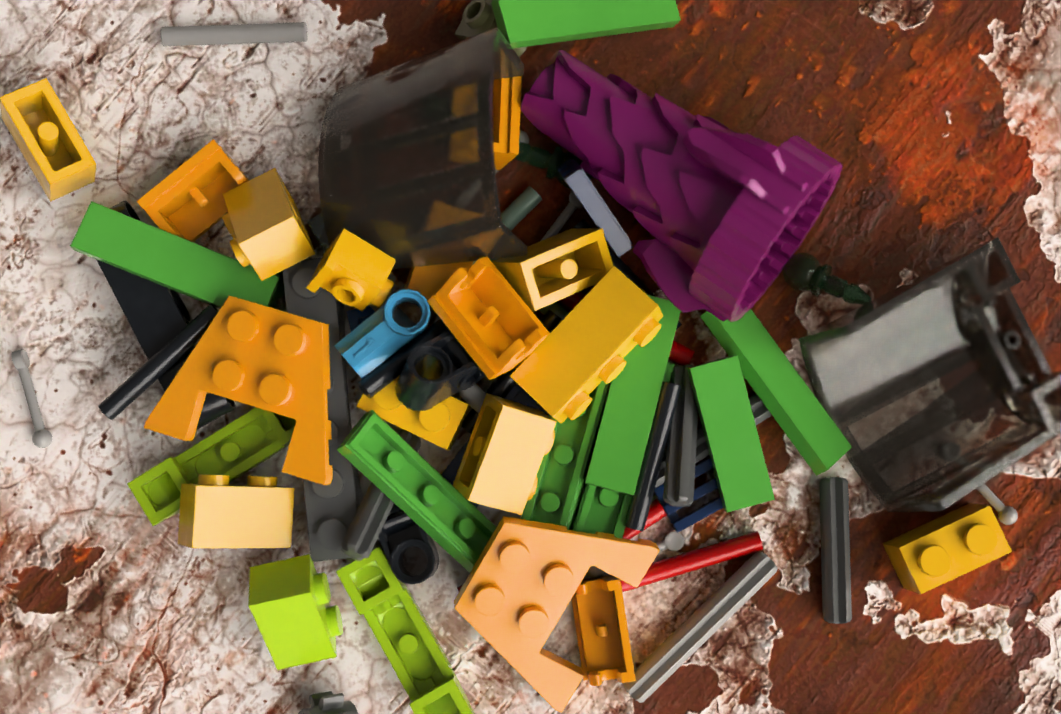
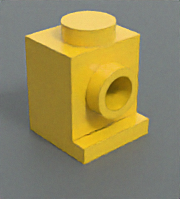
(354, 272)

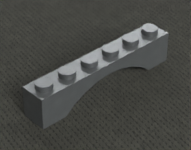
(331, 506)

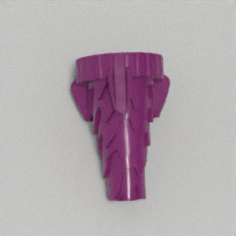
(713, 198)

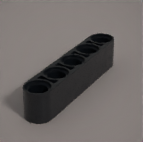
(155, 318)

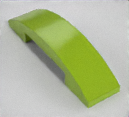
(226, 452)
(404, 636)

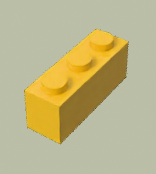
(589, 346)

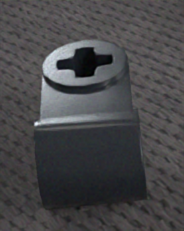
(436, 372)
(398, 536)

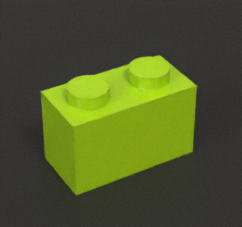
(294, 611)

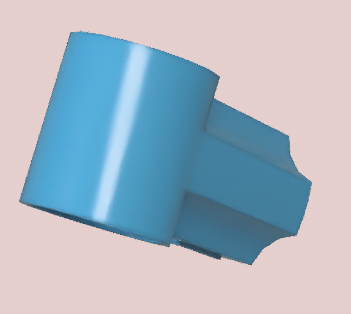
(380, 335)

